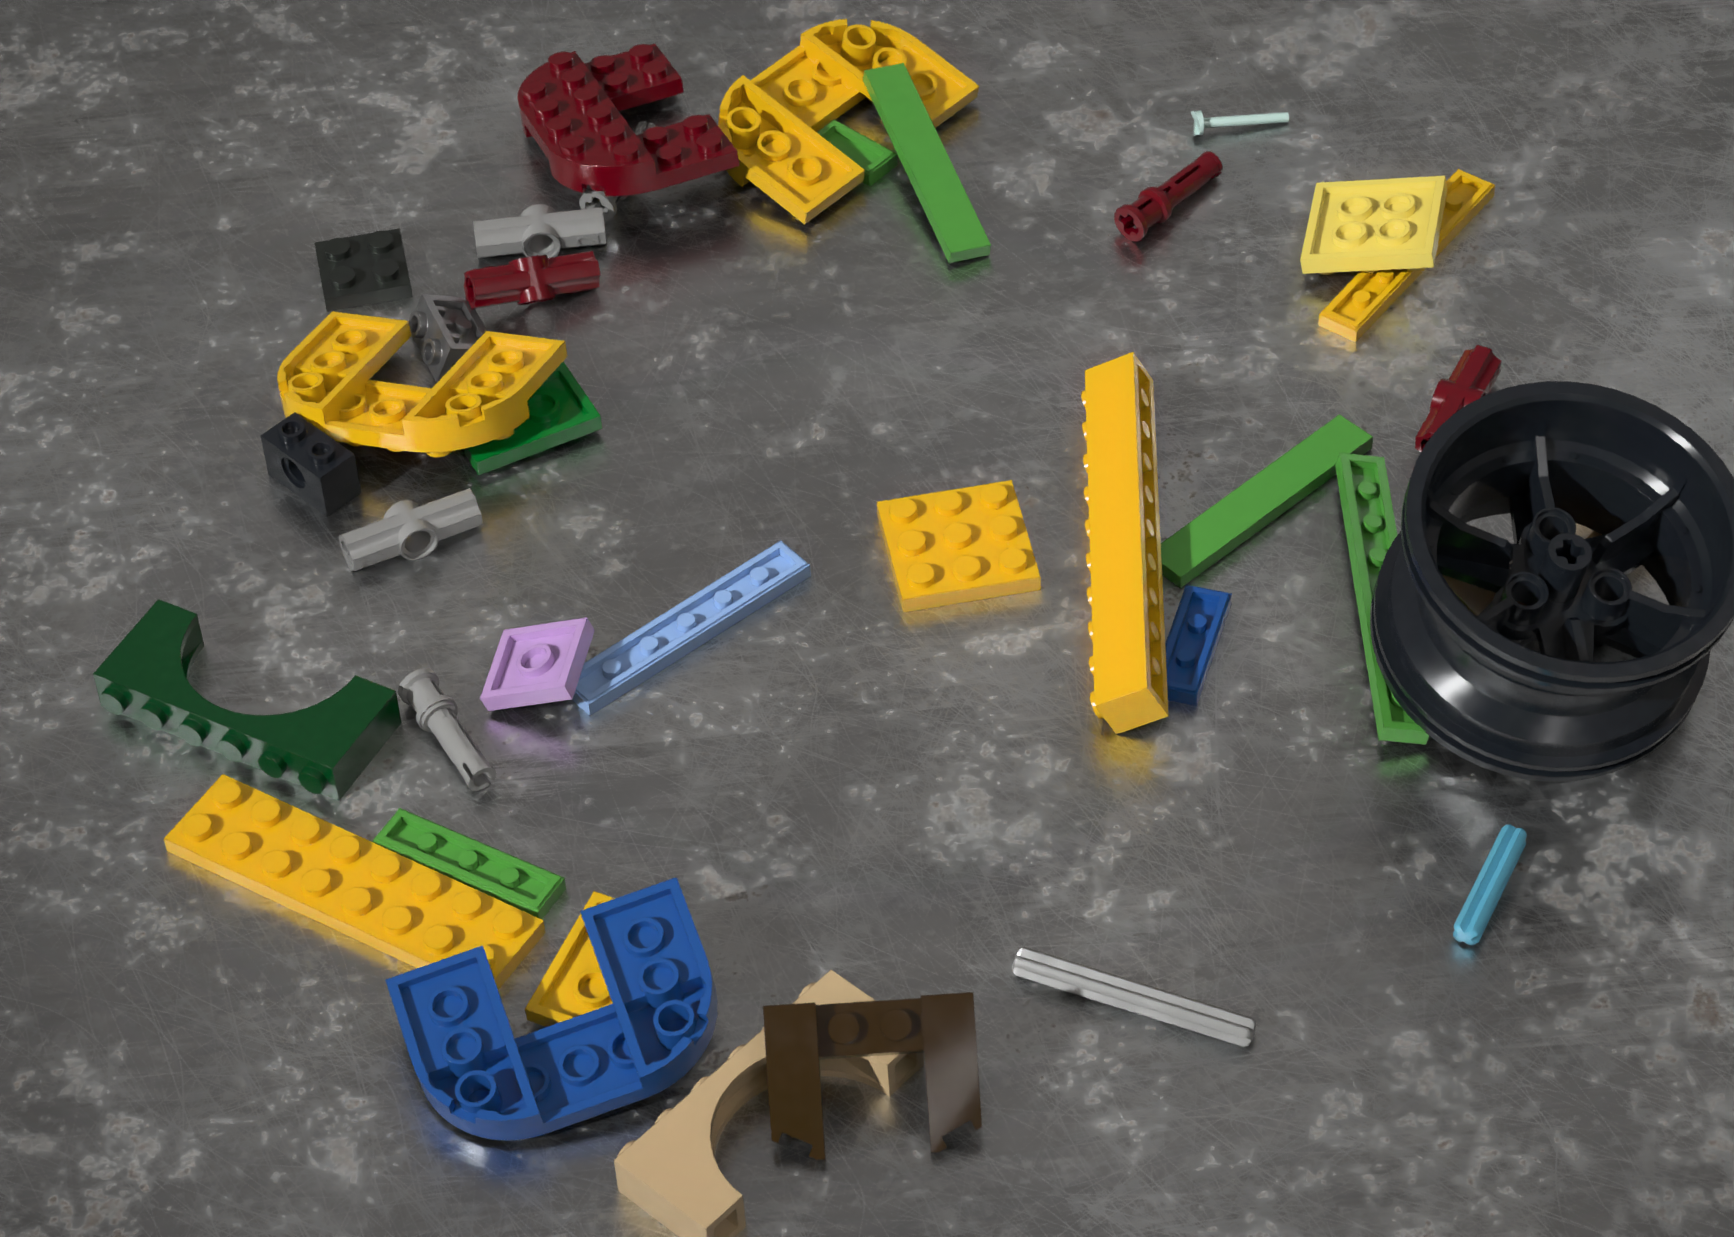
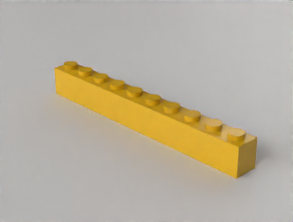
(1124, 546)

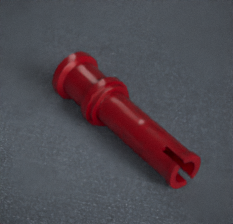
(1157, 203)

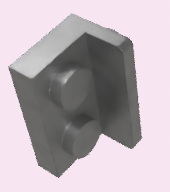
(444, 330)

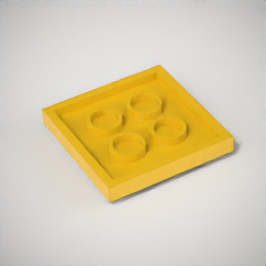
(958, 546)

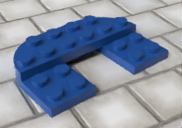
(577, 1067)

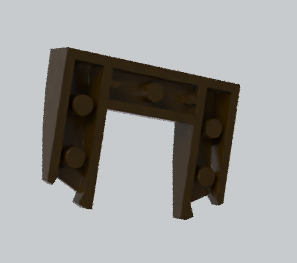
(932, 1025)

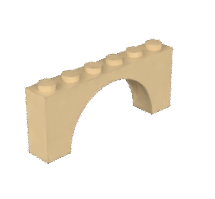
(673, 1163)

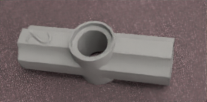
(540, 232)
(410, 530)

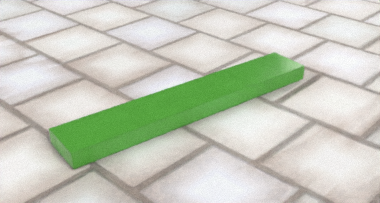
(926, 163)
(1260, 500)

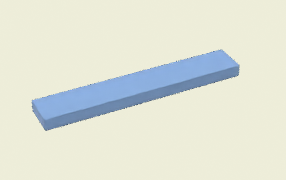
(688, 626)

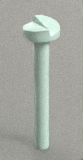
(1238, 120)

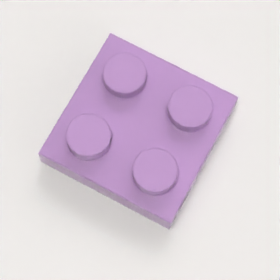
(537, 664)

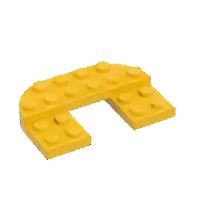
(783, 108)
(470, 405)

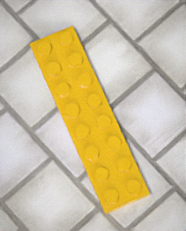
(348, 881)

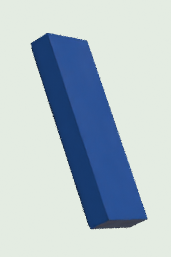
(1194, 641)

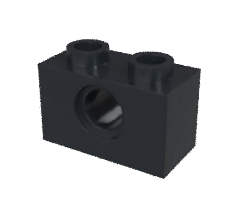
(311, 464)

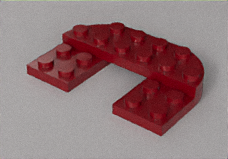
(578, 124)

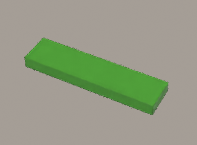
(472, 863)

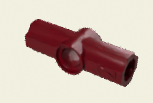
(531, 280)
(1468, 382)

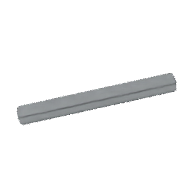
(1134, 997)

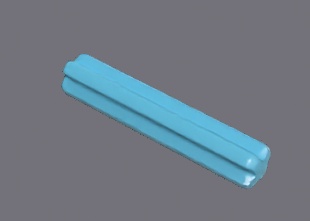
(1490, 884)

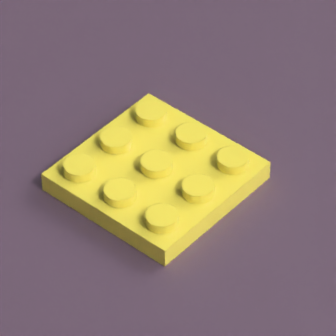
(1374, 225)

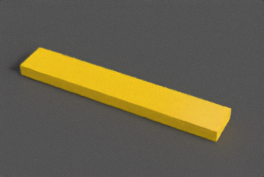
(1373, 293)

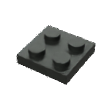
(363, 269)

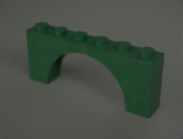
(311, 747)

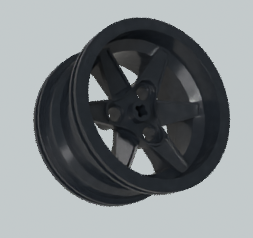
(1554, 461)

